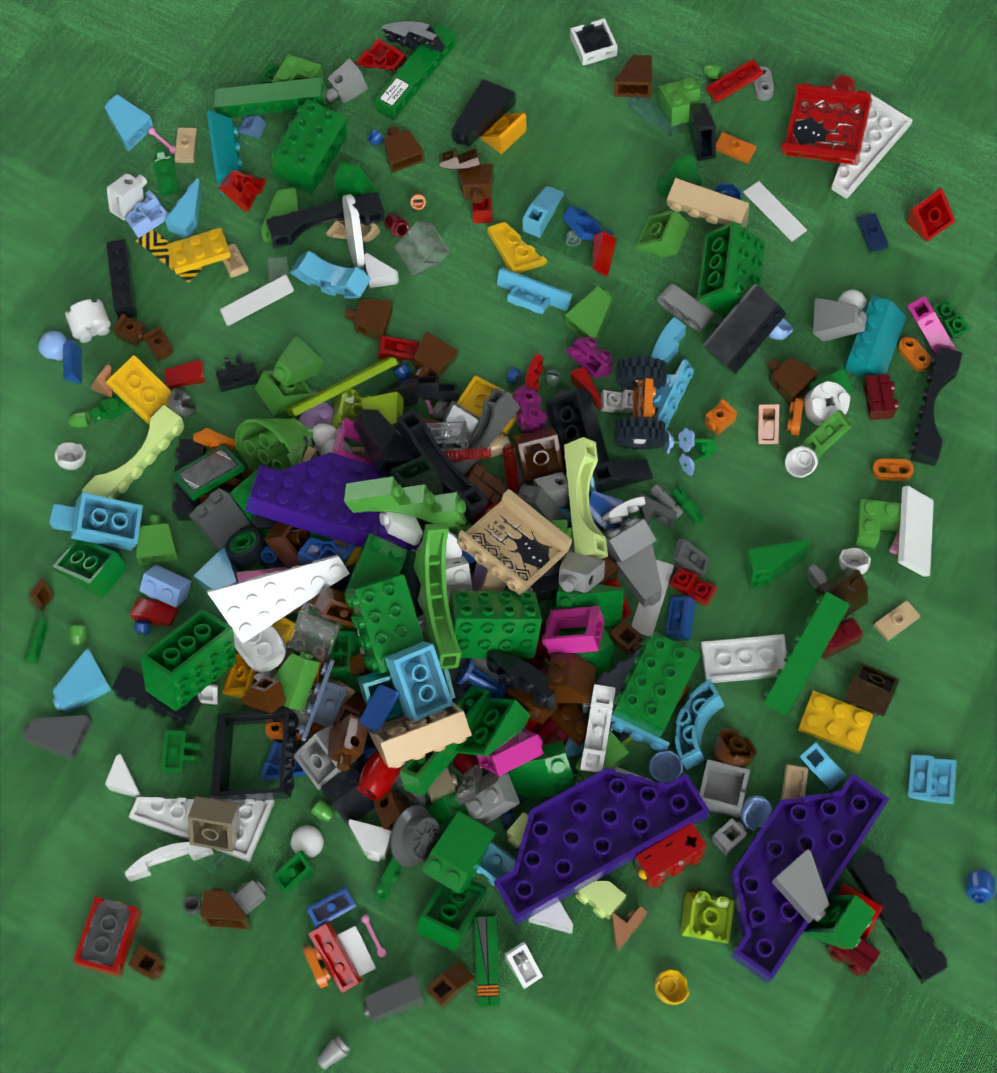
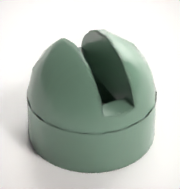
(572, 239)
(552, 380)

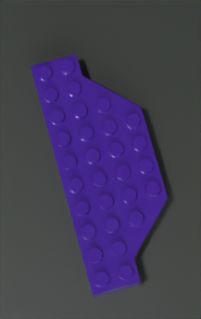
(313, 499)
(831, 830)
(592, 834)

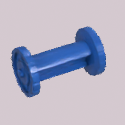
(479, 679)

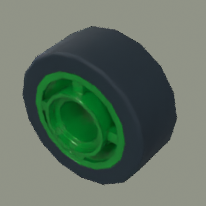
(245, 547)

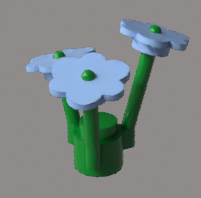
(686, 441)

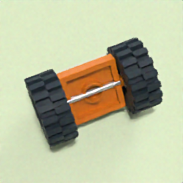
(644, 377)

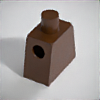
(402, 149)
(476, 182)
(371, 317)
(433, 356)
(791, 378)
(346, 742)
(390, 807)

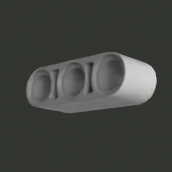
(685, 307)

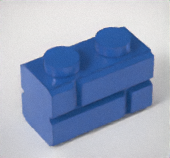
(331, 907)

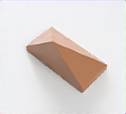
(100, 385)

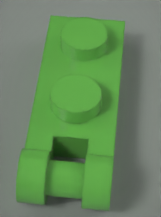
(828, 433)

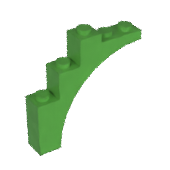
(414, 501)
(433, 597)

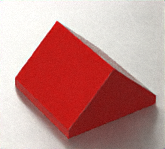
(931, 215)

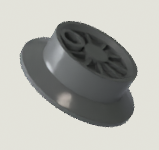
(414, 836)

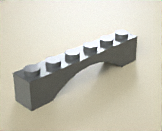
(496, 413)

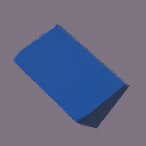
(72, 362)
(680, 617)
(378, 708)

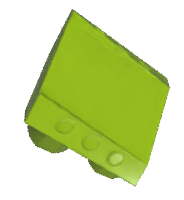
(346, 406)
(707, 917)

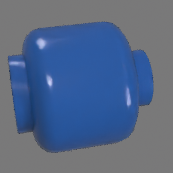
(980, 886)

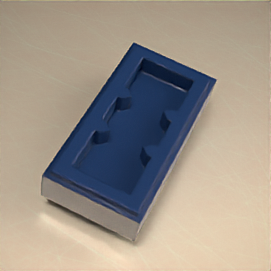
(872, 232)

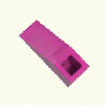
(930, 324)

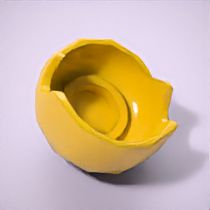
(671, 987)

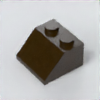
(847, 586)
(871, 689)

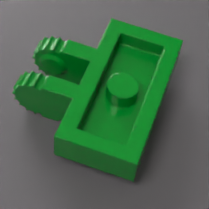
(174, 752)

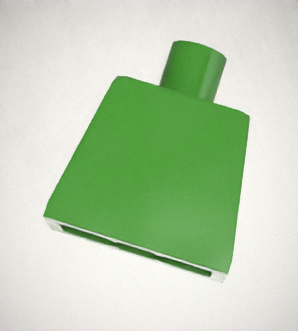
(156, 543)

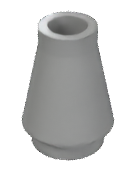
(333, 1052)

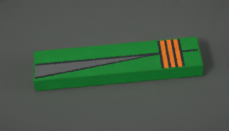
(487, 962)

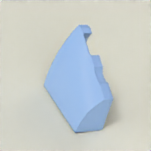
(146, 215)

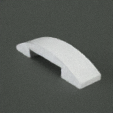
(598, 728)
(141, 867)

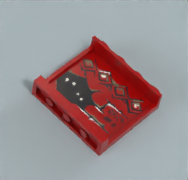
(827, 124)

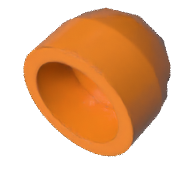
(418, 205)

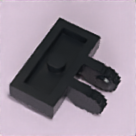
(237, 376)

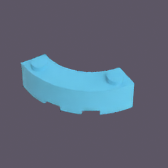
(331, 278)
(692, 720)

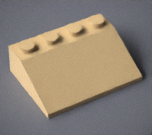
(707, 204)
(406, 740)

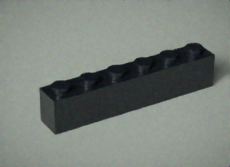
(898, 918)

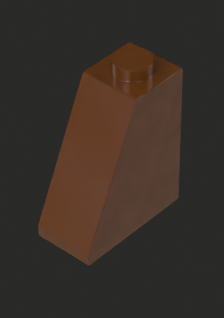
(635, 78)

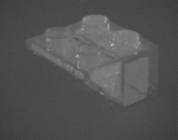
(421, 248)
(314, 633)

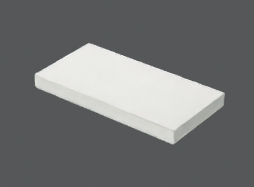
(915, 531)
(743, 658)

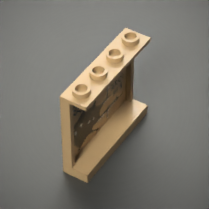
(515, 543)

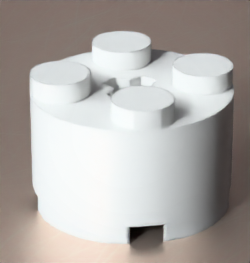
(88, 320)
(824, 393)

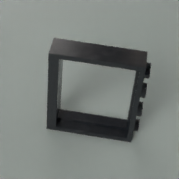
(223, 752)

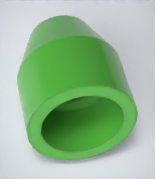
(713, 71)
(80, 420)
(77, 635)
(323, 811)

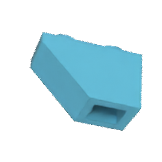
(823, 765)

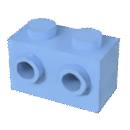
(165, 586)

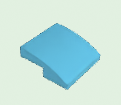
(932, 779)

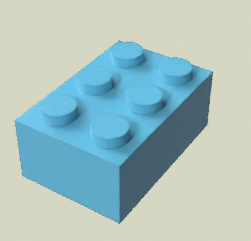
(106, 521)
(419, 681)

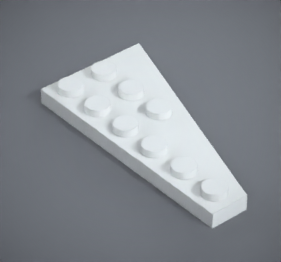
(882, 132)
(269, 597)
(172, 817)

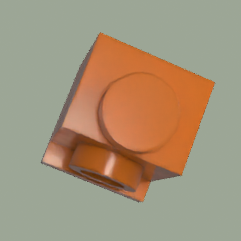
(727, 417)

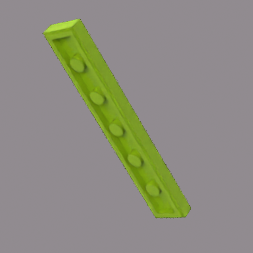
(341, 386)

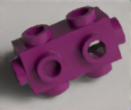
(591, 357)
(530, 414)

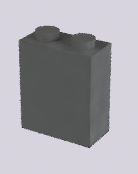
(219, 518)

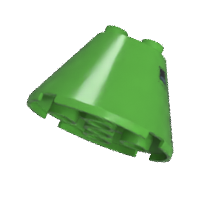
(272, 442)

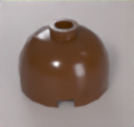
(733, 749)

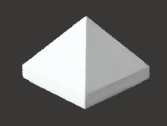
(209, 695)

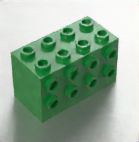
(309, 146)
(729, 267)
(384, 619)
(495, 622)
(188, 659)
(655, 684)

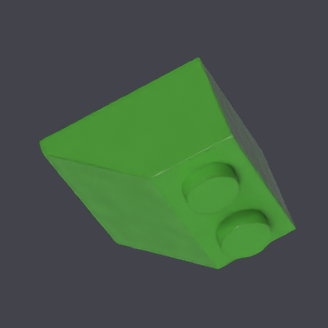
(663, 234)
(279, 397)

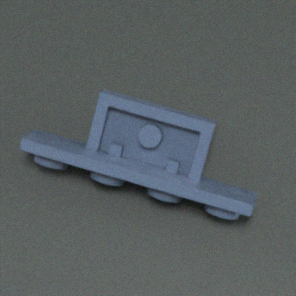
(326, 704)

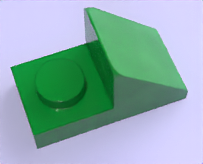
(294, 872)

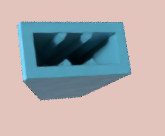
(128, 121)
(217, 572)
(80, 684)

